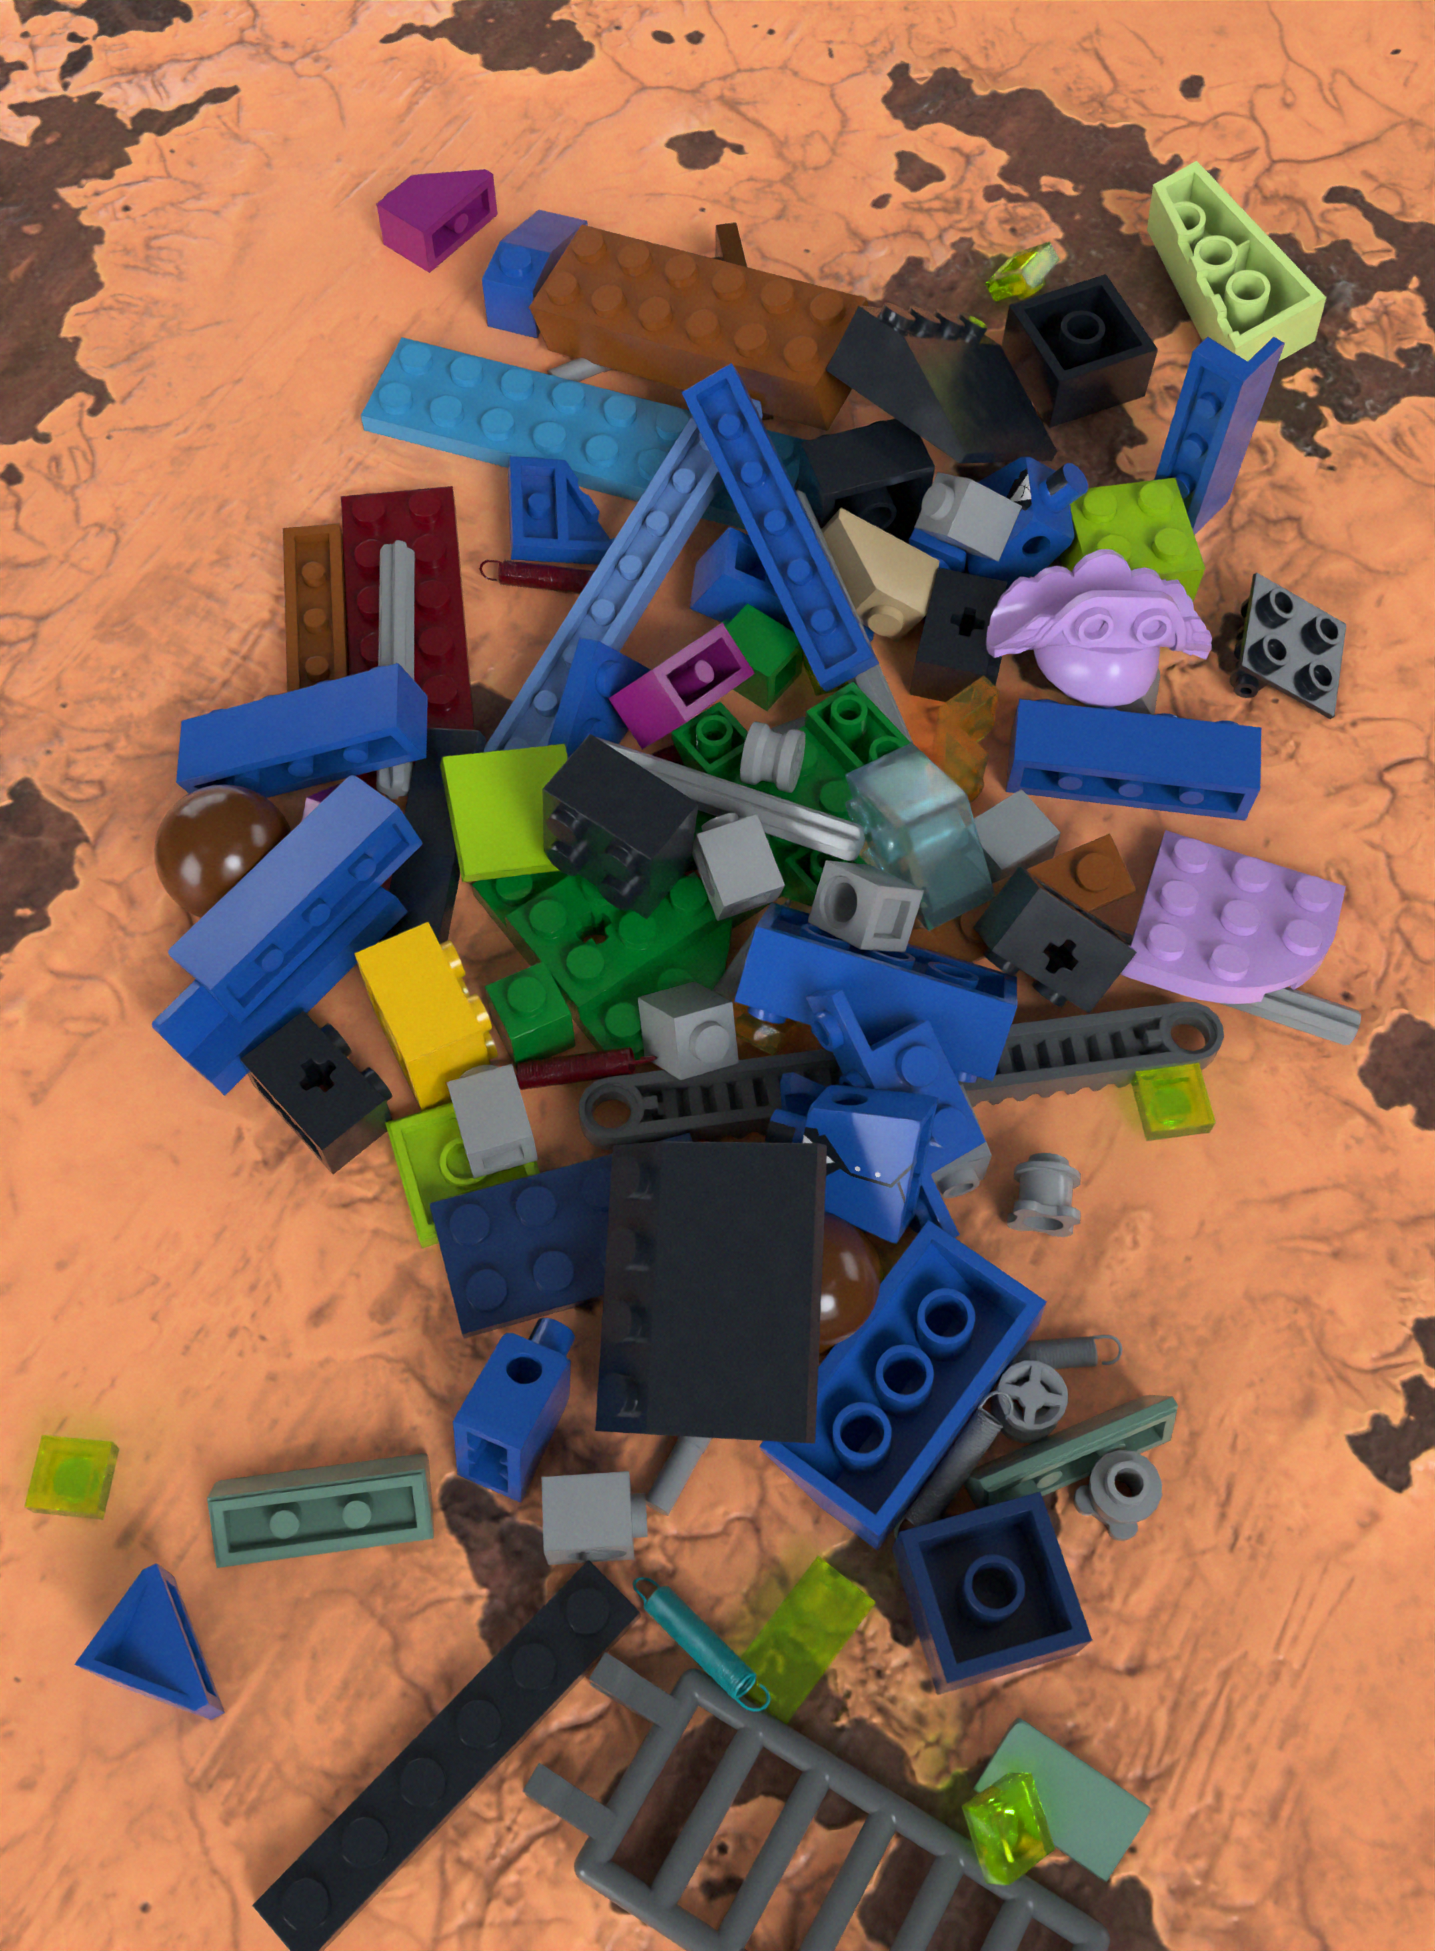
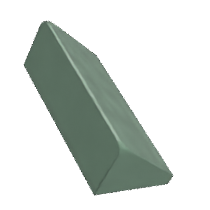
(1084, 1810)

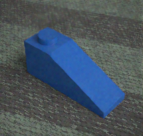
(521, 268)
(733, 576)

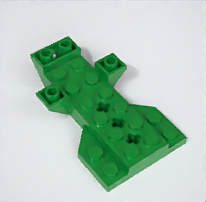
(681, 939)

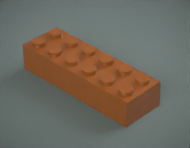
(690, 316)

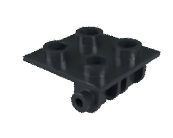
(1288, 647)

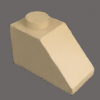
(882, 574)

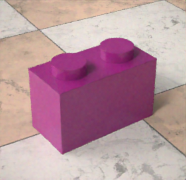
(682, 686)

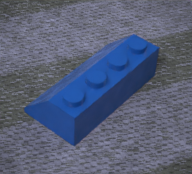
(885, 989)
(908, 1382)

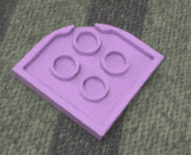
(1230, 924)

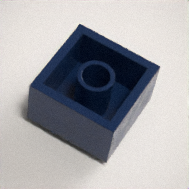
(990, 1593)

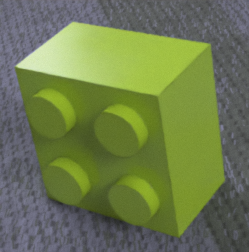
(1142, 524)

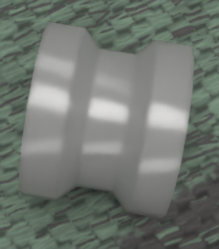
(772, 756)
(1035, 1388)

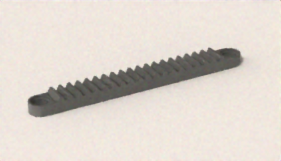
(1035, 1060)

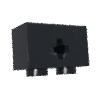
(954, 636)
(1084, 951)
(288, 1075)

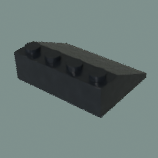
(942, 382)
(713, 1290)

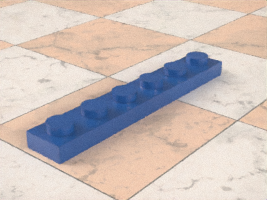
(780, 529)

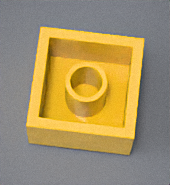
(426, 1011)

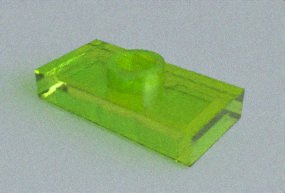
(804, 1638)

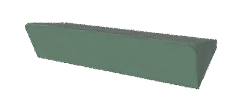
(1073, 1451)
(321, 1510)

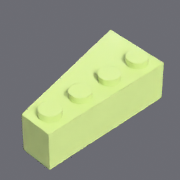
(1229, 269)

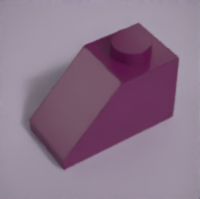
(436, 214)

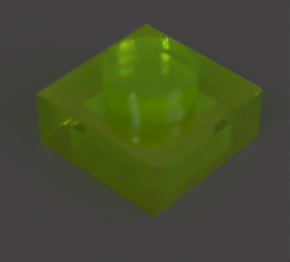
(1023, 273)
(1173, 1102)
(72, 1477)
(1008, 1828)

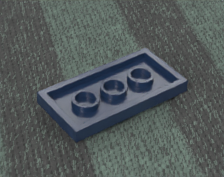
(527, 1244)

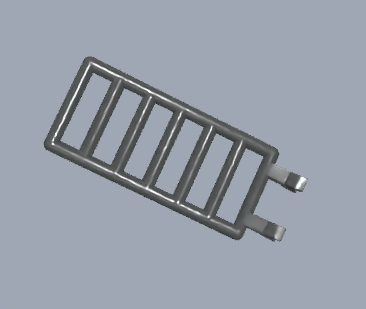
(821, 1771)

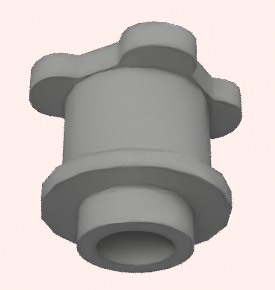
(1045, 1196)
(1109, 1506)

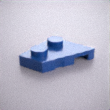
(552, 515)
(584, 706)

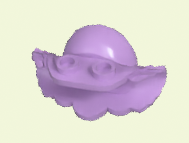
(1097, 627)

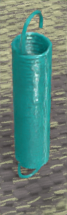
(701, 1643)

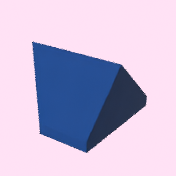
(153, 1647)

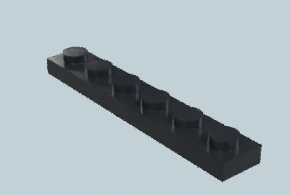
(446, 1763)

